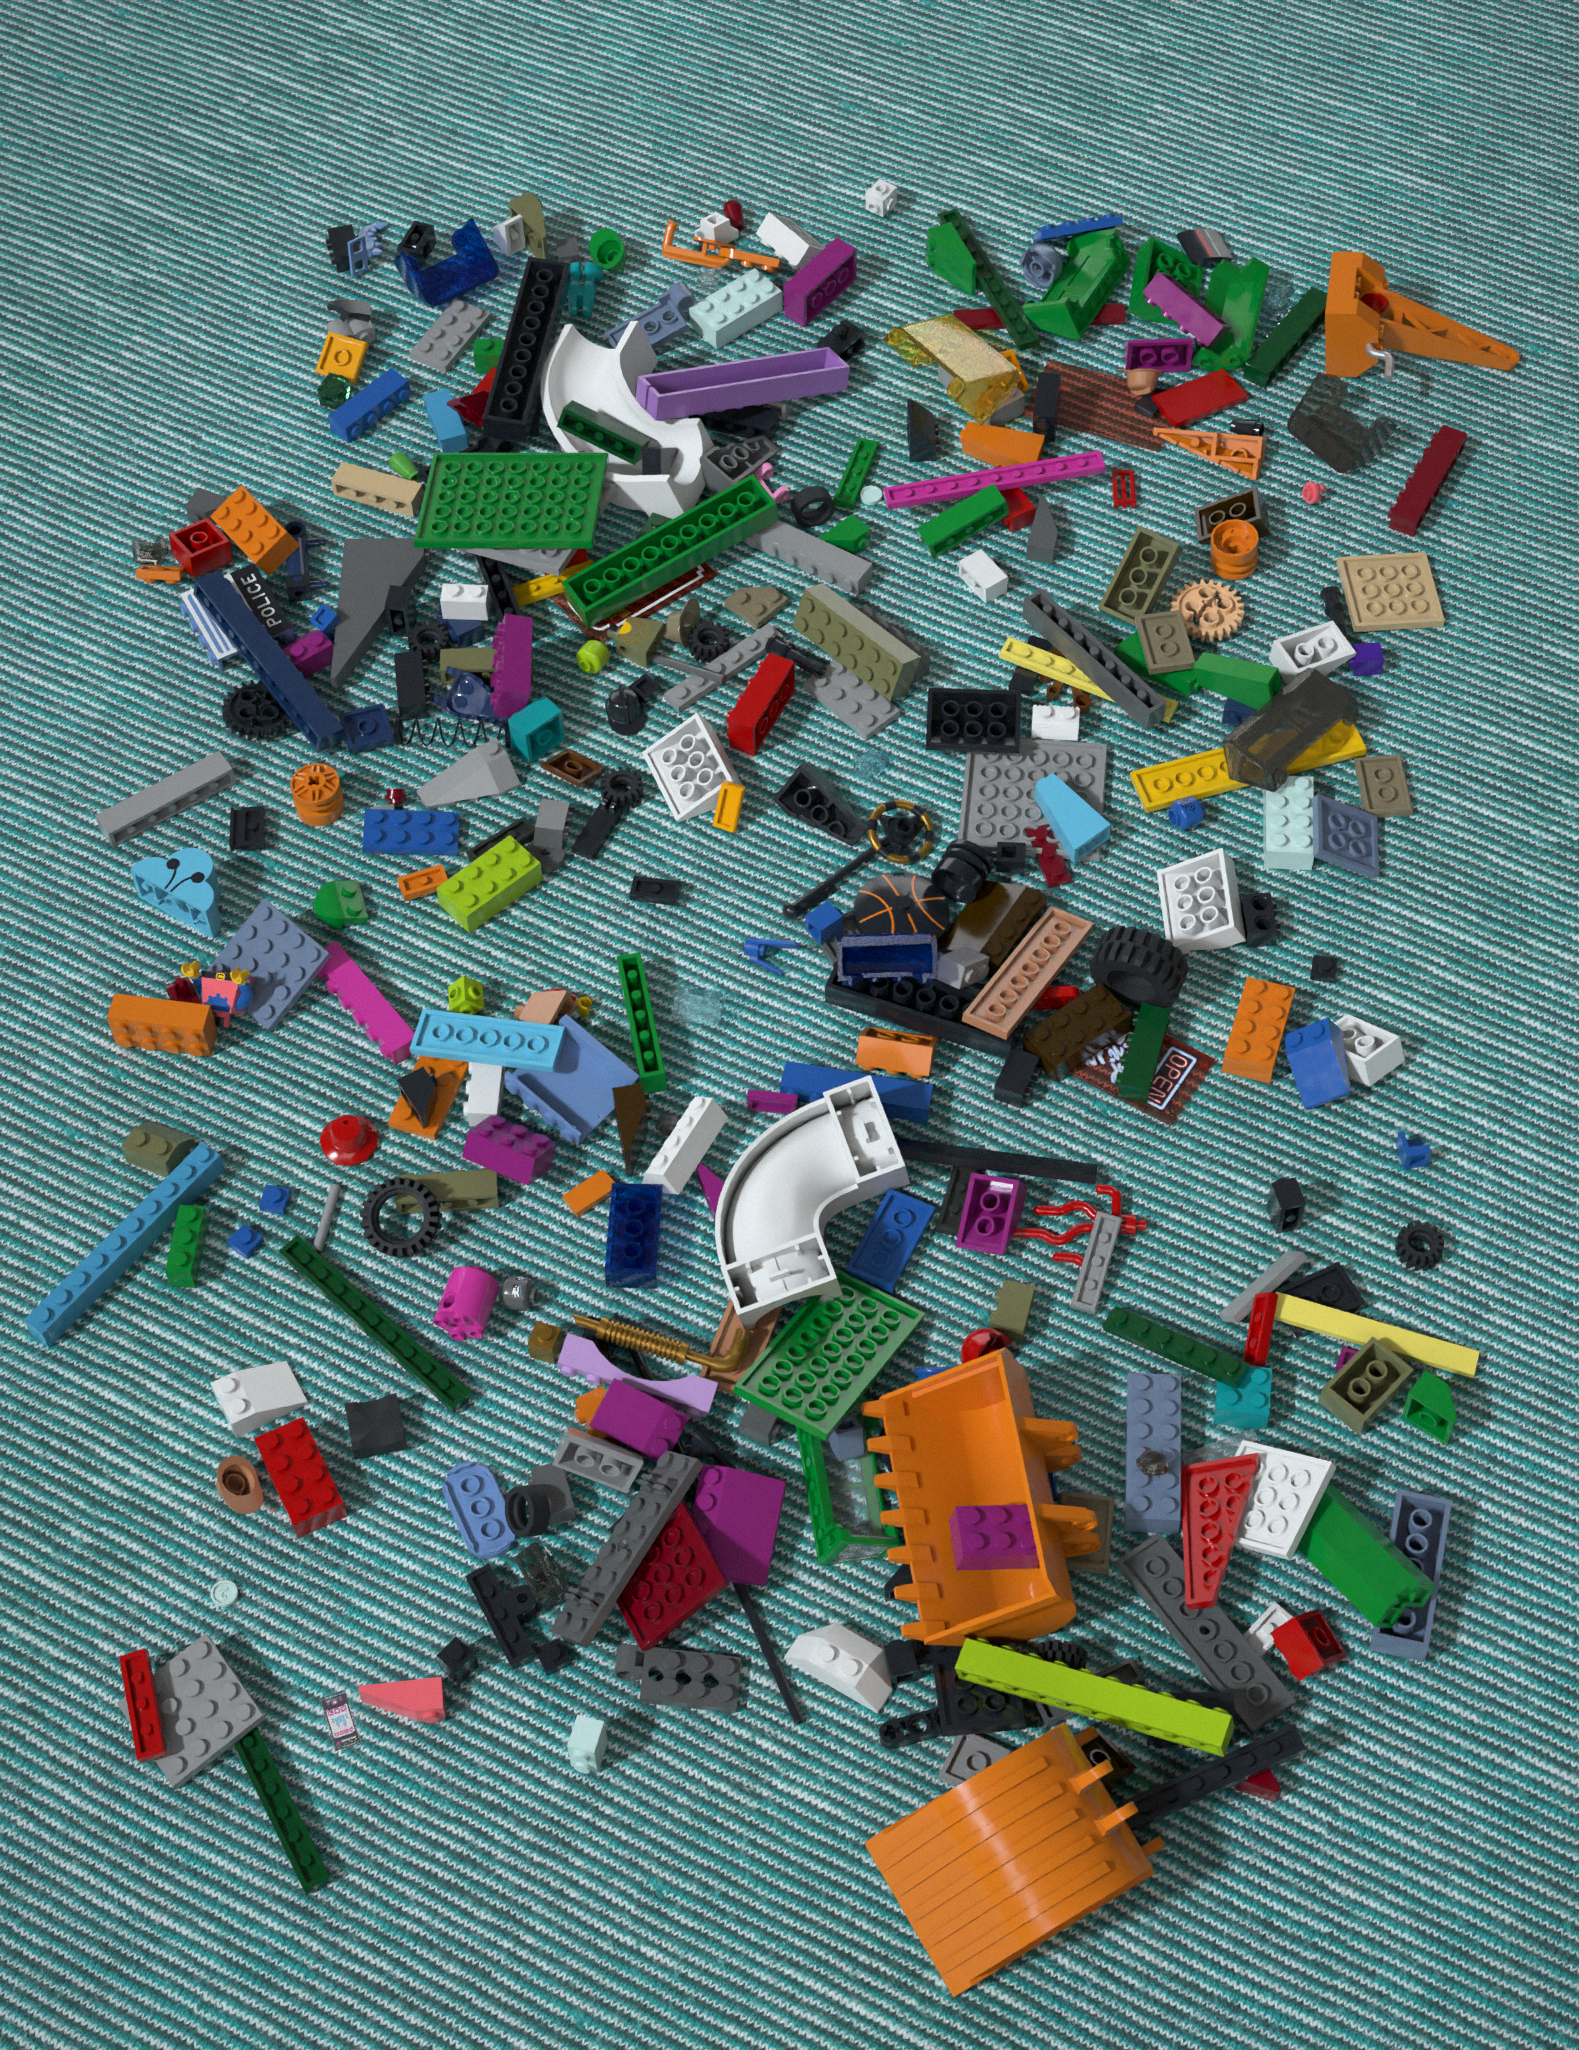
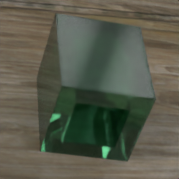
(334, 391)

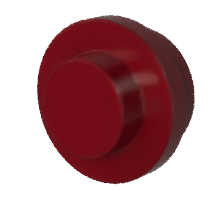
(396, 796)

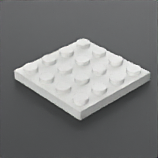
(1281, 1499)

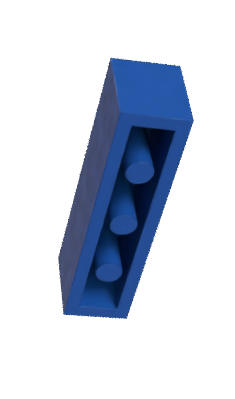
(369, 405)

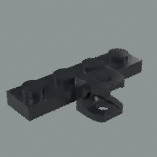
(506, 1613)

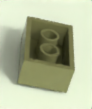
(1365, 1385)

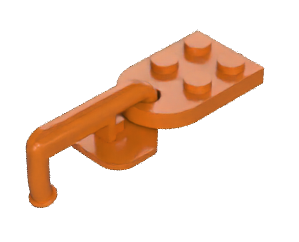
(724, 256)

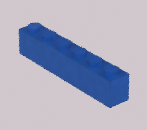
(898, 1097)

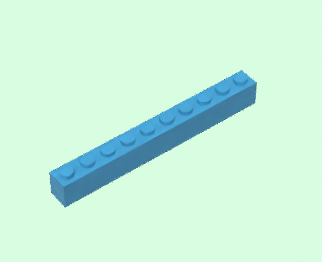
(124, 1245)

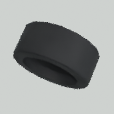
(817, 516)
(516, 1510)

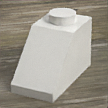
(510, 235)

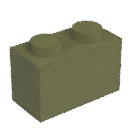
(1013, 1309)

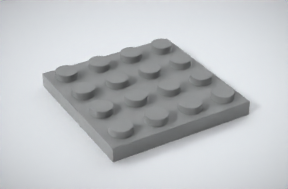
(200, 1710)

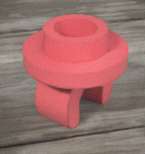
(1312, 491)

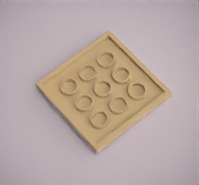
(1390, 592)

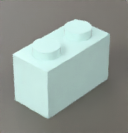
(587, 1744)

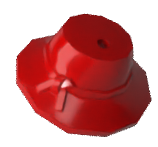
(349, 1140)

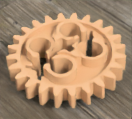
(1201, 601)

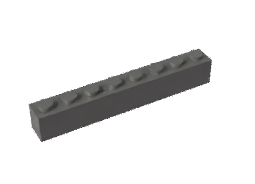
(1094, 659)

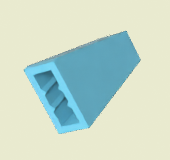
(1070, 817)

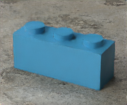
(446, 422)

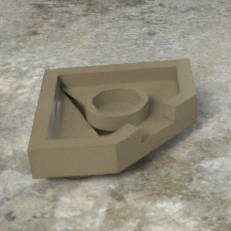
(756, 604)

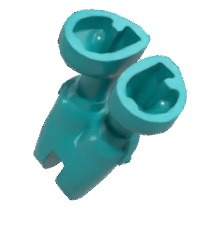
(584, 295)

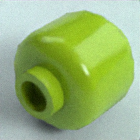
(593, 656)

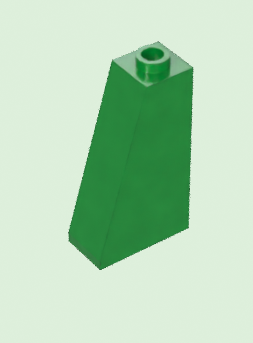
(1132, 655)
(1238, 679)

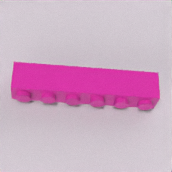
(366, 1005)

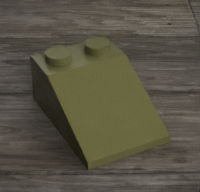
(533, 223)

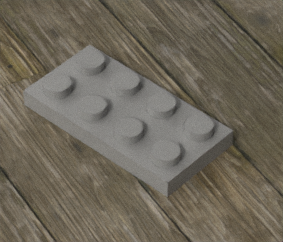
(450, 335)
(852, 700)

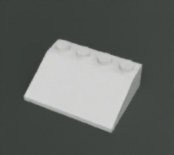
(690, 768)
(1201, 903)

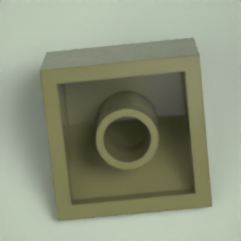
(156, 1147)

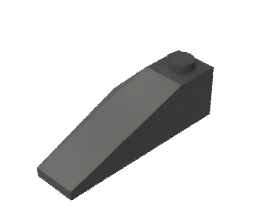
(735, 462)

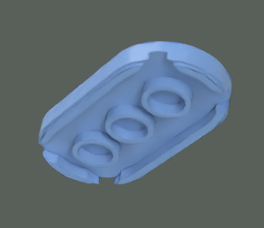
(478, 1509)

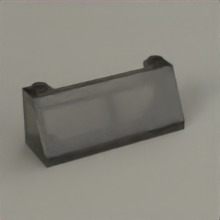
(1285, 729)

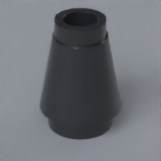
(1247, 427)

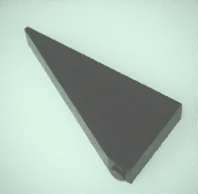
(366, 575)

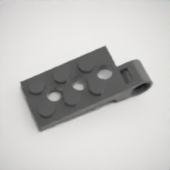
(635, 1663)

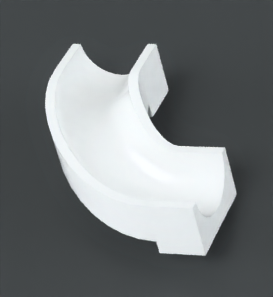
(607, 384)

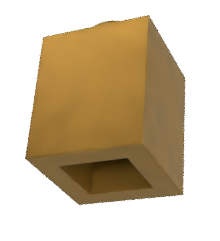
(545, 1342)

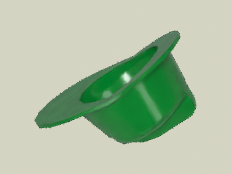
(608, 250)

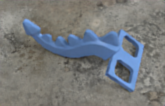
(368, 246)

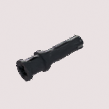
(1334, 608)
(788, 650)

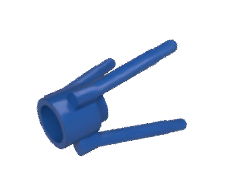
(758, 947)

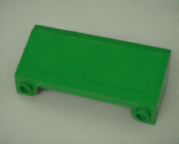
(1085, 284)

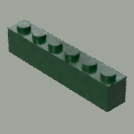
(1286, 338)

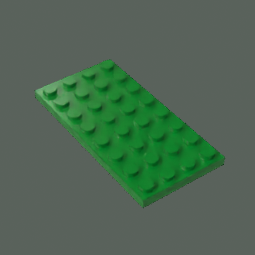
(829, 1356)

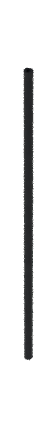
(741, 1590)

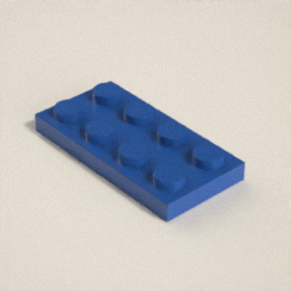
(1070, 228)
(411, 832)
(890, 1240)

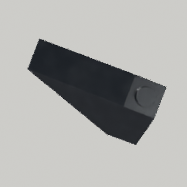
(817, 802)

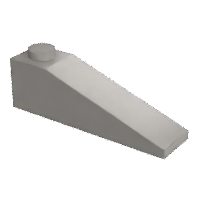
(475, 775)

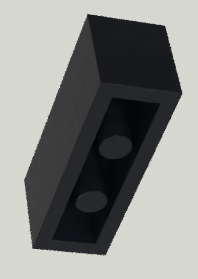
(412, 685)

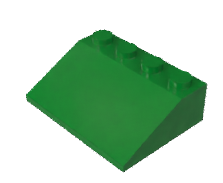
(1159, 257)

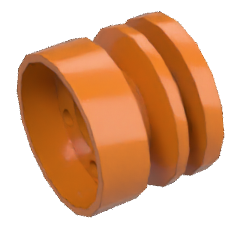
(1234, 549)
(317, 794)

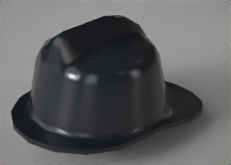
(625, 711)

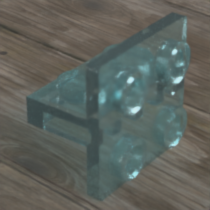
(697, 1006)

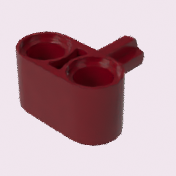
(182, 991)

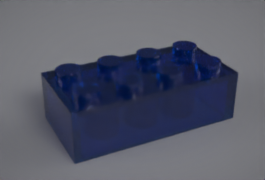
(634, 1235)

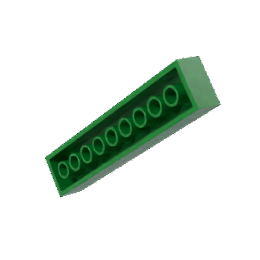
(670, 550)

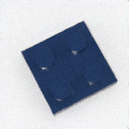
(366, 728)

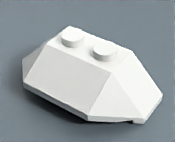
(844, 1663)

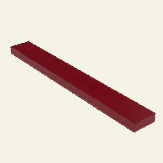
(987, 318)

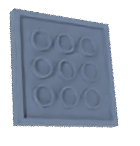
(279, 959)

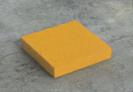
(342, 356)

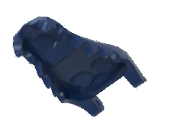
(468, 698)

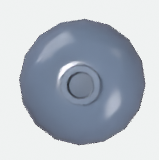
(1041, 265)

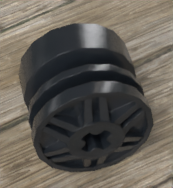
(962, 871)

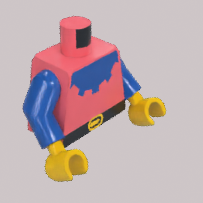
(222, 991)

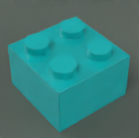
(536, 729)
(1246, 1405)

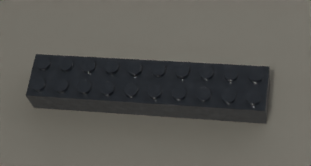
(526, 348)

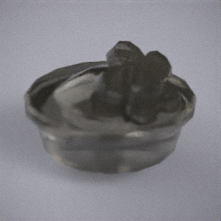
(1152, 1463)

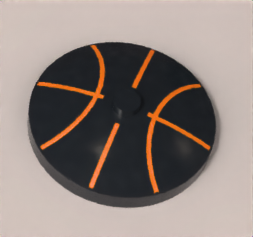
(900, 905)

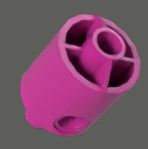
(466, 1302)

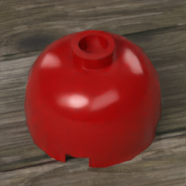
(982, 1342)

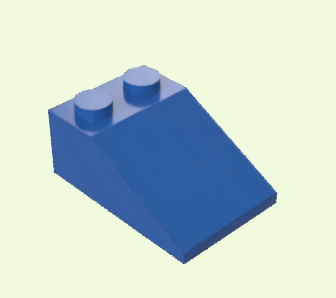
(1318, 1062)

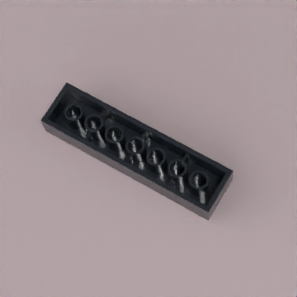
(922, 1007)

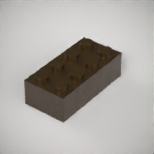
(1077, 1031)

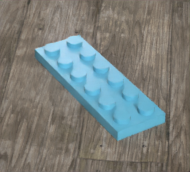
(488, 1040)

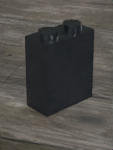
(1047, 405)

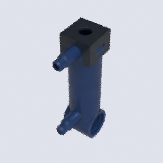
(298, 578)

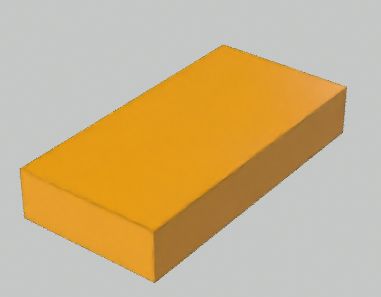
(729, 806)

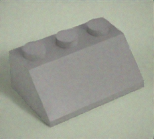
(597, 1459)

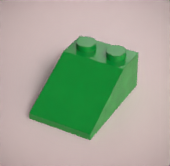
(951, 257)

